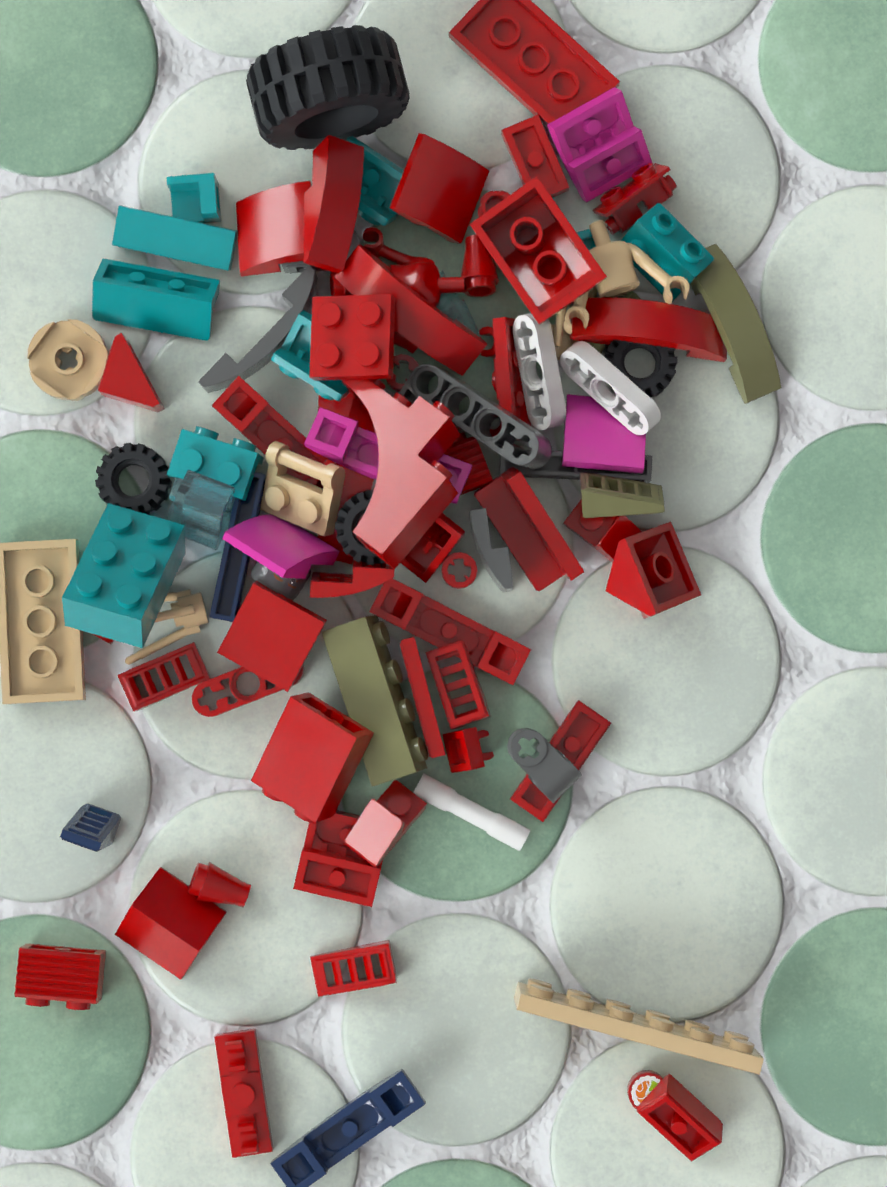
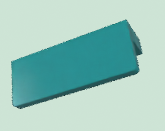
(154, 299)

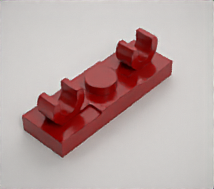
(506, 376)
(243, 1093)

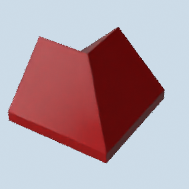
(652, 571)

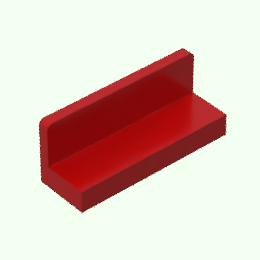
(527, 529)

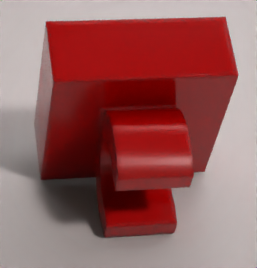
(465, 750)

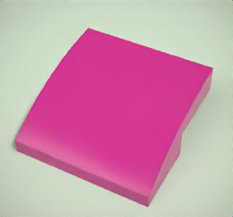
(599, 144)
(598, 439)
(280, 545)

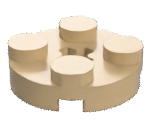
(64, 337)

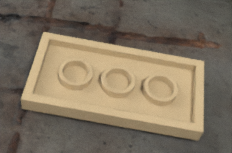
(37, 651)

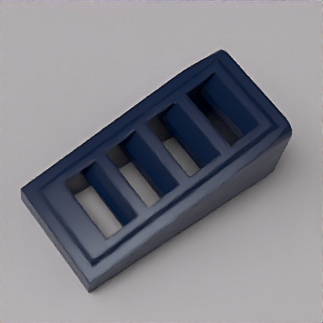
(92, 828)

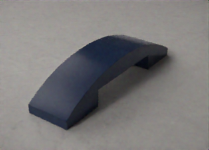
(348, 1130)

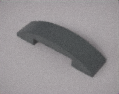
(226, 370)

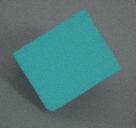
(195, 197)

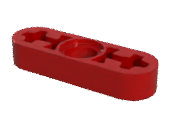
(224, 703)

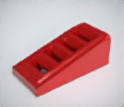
(132, 692)
(482, 711)
(381, 948)

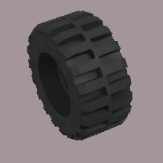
(327, 85)

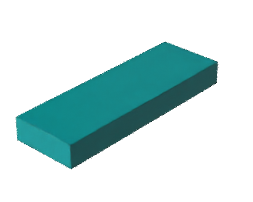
(174, 237)

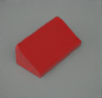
(681, 1118)

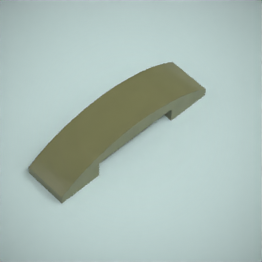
(739, 327)

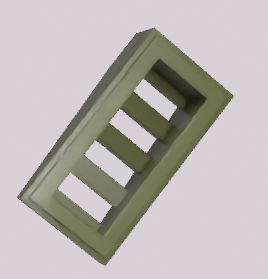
(618, 496)

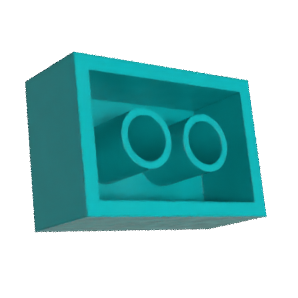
(124, 575)

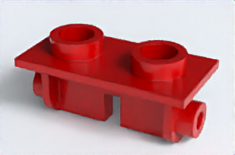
(621, 203)

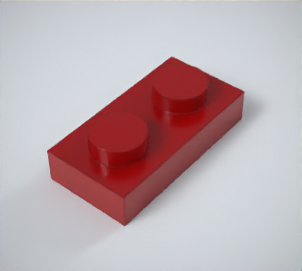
(534, 155)

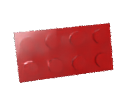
(531, 57)

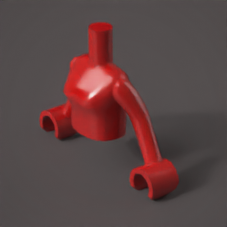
(416, 272)

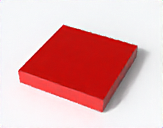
(271, 636)

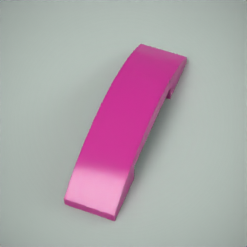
(357, 448)

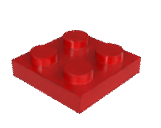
(352, 337)

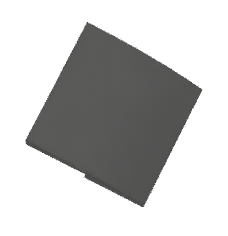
(494, 560)

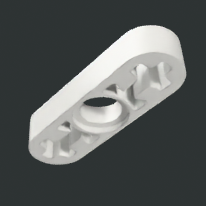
(628, 404)
(547, 408)

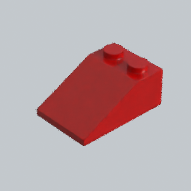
(538, 250)

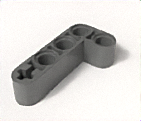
(480, 416)

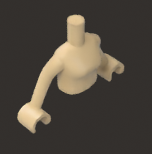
(617, 263)

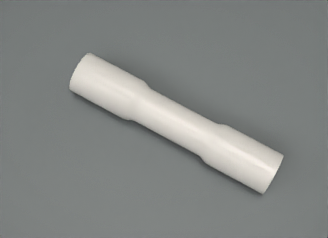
(493, 823)

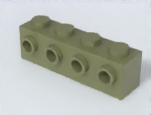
(375, 698)

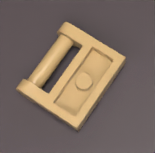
(296, 499)

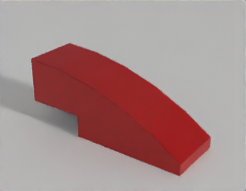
(332, 203)

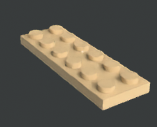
(652, 1029)

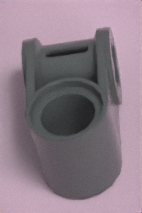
(547, 767)

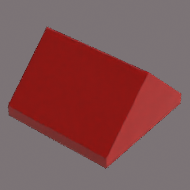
(169, 923)

